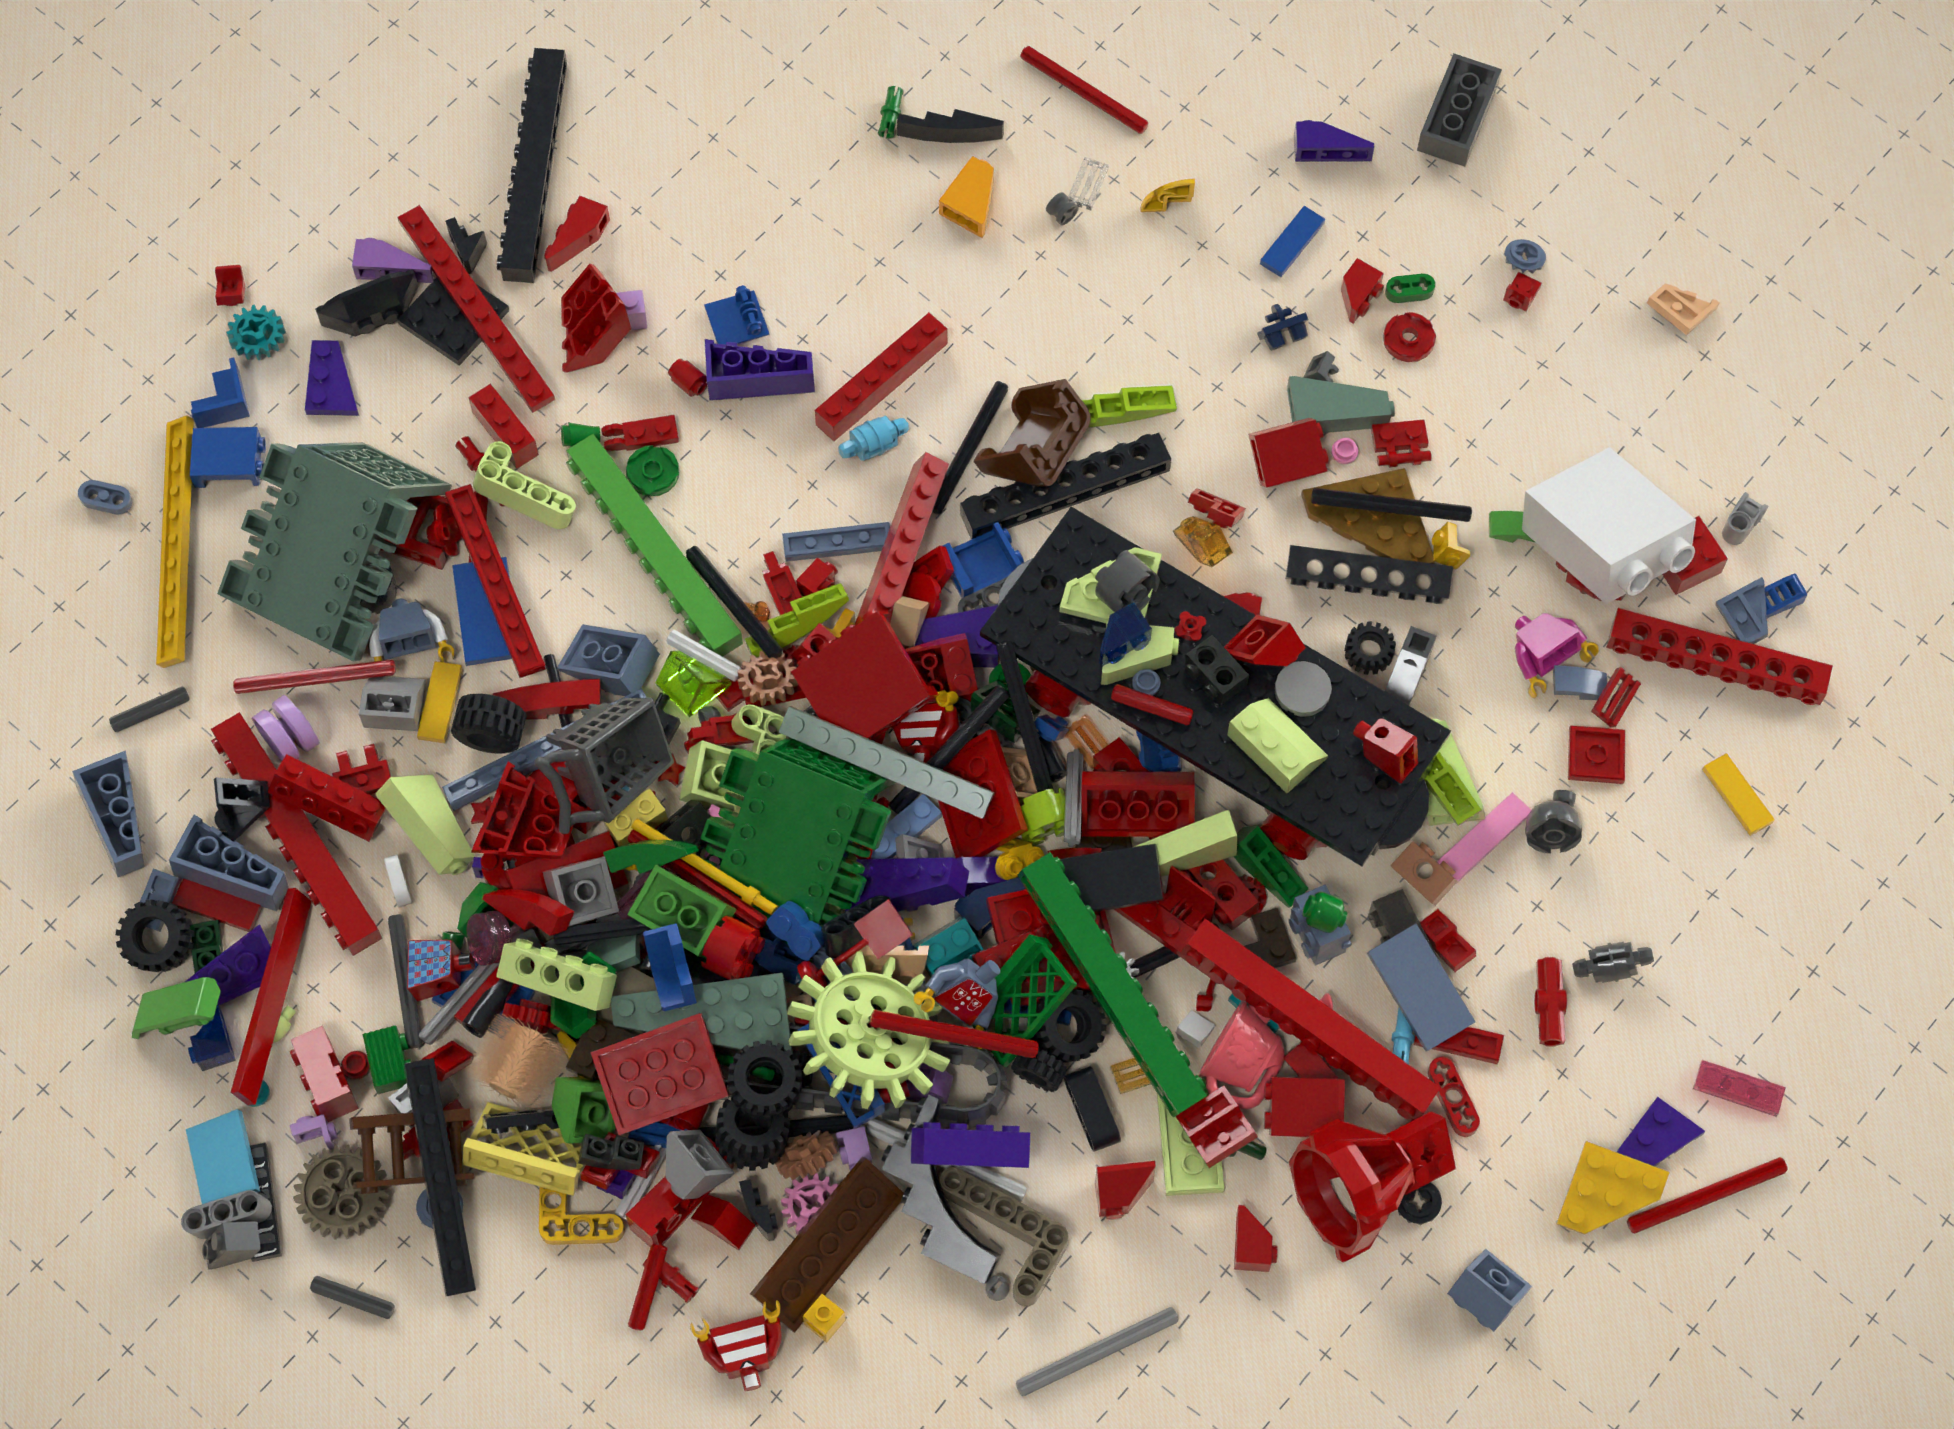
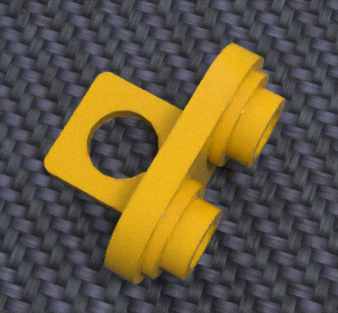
(1016, 858)

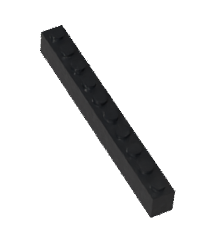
(533, 165)

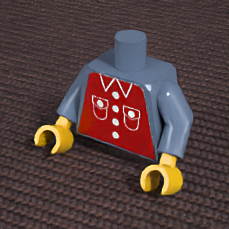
(963, 991)

